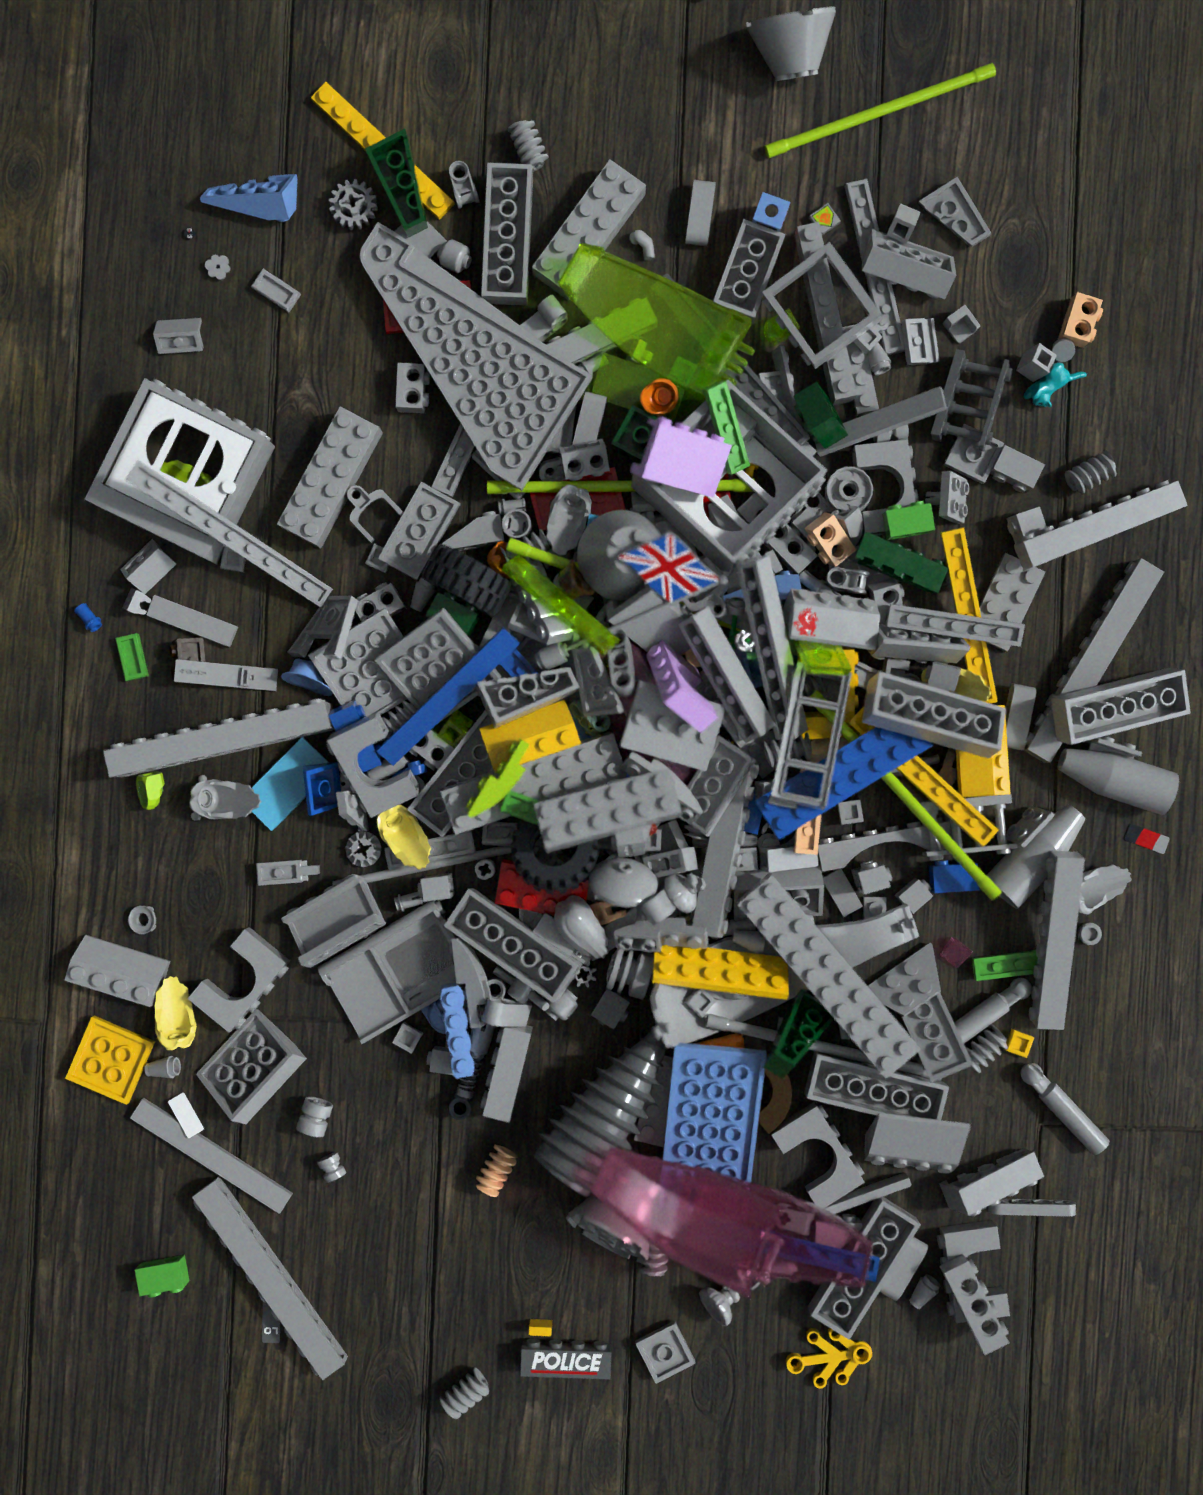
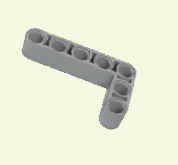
(655, 911)

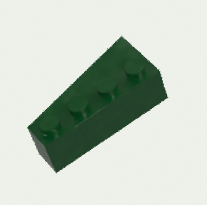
(397, 173)
(900, 563)
(799, 1029)

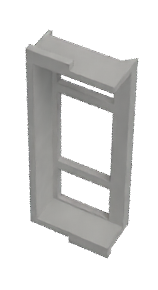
(789, 800)

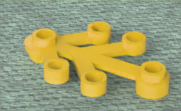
(831, 1357)

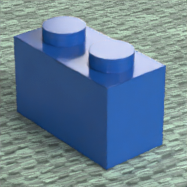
(950, 878)

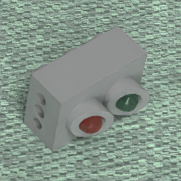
(632, 841)

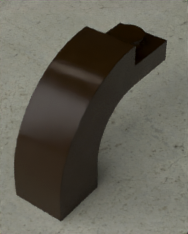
(944, 770)
(777, 1104)

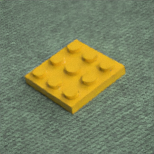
(110, 1060)

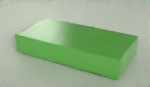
(132, 657)

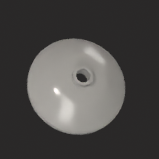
(623, 882)

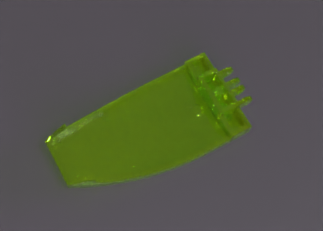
(657, 319)

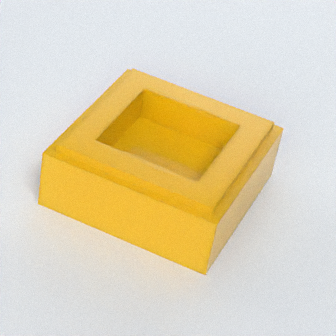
(1019, 1043)
(540, 1327)

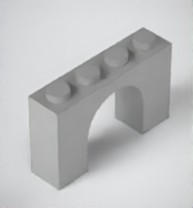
(894, 458)
(374, 794)
(781, 856)
(230, 1010)
(842, 1175)
(966, 1240)

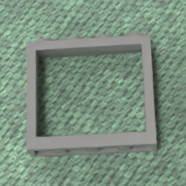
(853, 285)

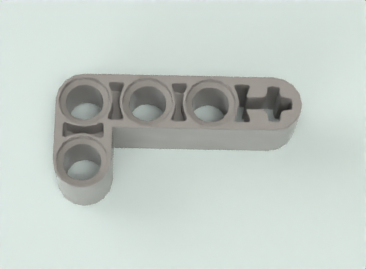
(547, 320)

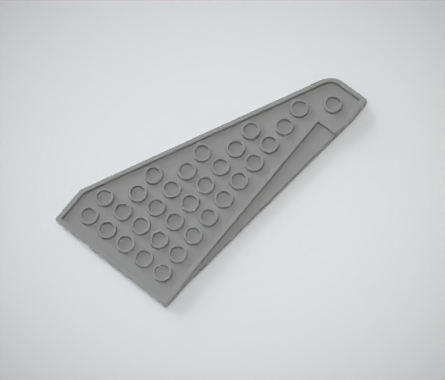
(491, 371)

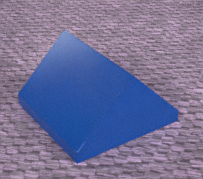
(321, 786)

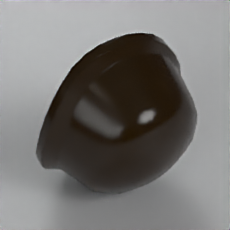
(573, 583)

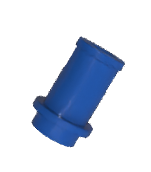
(87, 616)

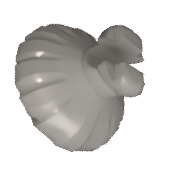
(684, 890)
(719, 1303)

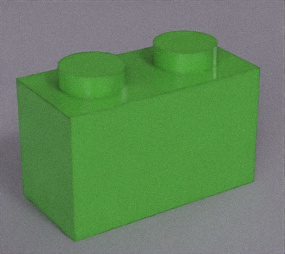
(908, 521)
(161, 1276)

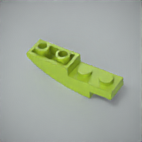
(495, 788)

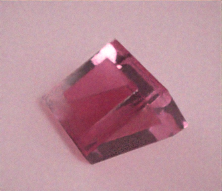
(955, 952)

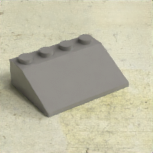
(250, 1067)
(915, 1142)

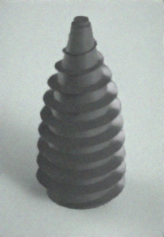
(602, 1115)

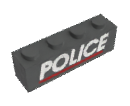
(566, 1359)

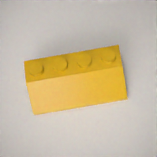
(545, 730)
(984, 775)

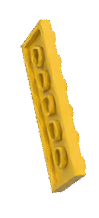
(722, 971)

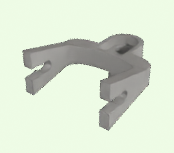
(364, 501)
(713, 599)

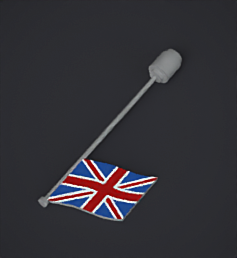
(667, 569)

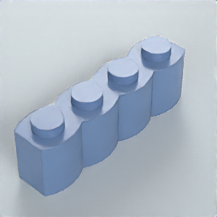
(456, 1035)

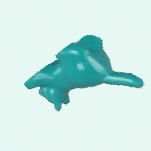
(1057, 378)

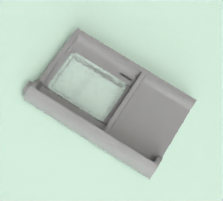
(391, 968)

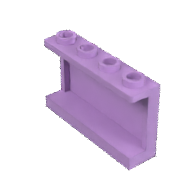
(683, 457)

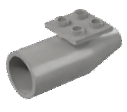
(1115, 774)
(1036, 835)

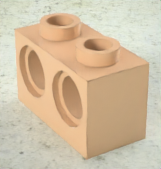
(1076, 318)
(833, 536)

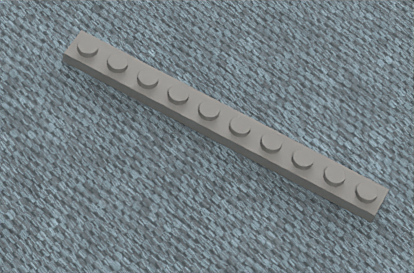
(228, 533)

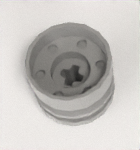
(631, 972)

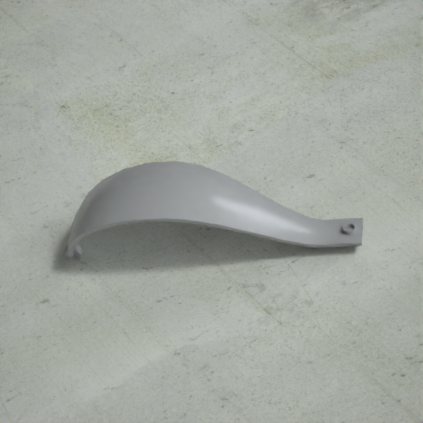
(853, 940)

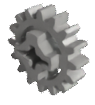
(344, 206)

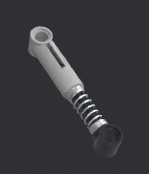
(480, 1045)

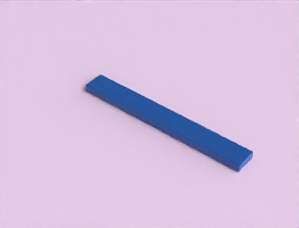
(448, 696)

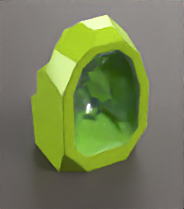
(150, 789)

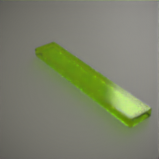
(560, 605)

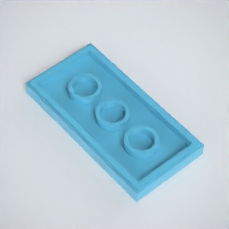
(284, 785)

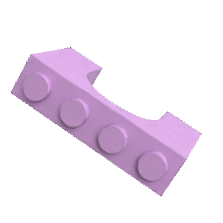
(676, 683)

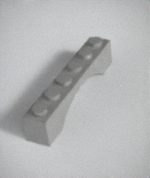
(840, 852)

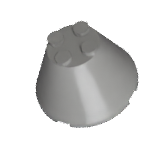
(793, 41)
(599, 551)
(608, 1229)

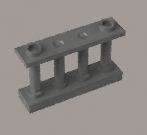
(955, 385)

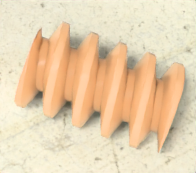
(497, 1171)

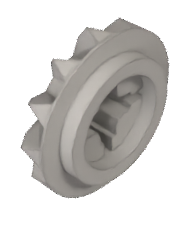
(373, 852)

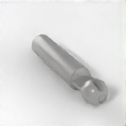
(992, 1009)
(1065, 1109)

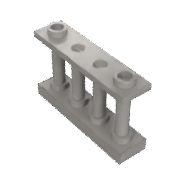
(997, 802)

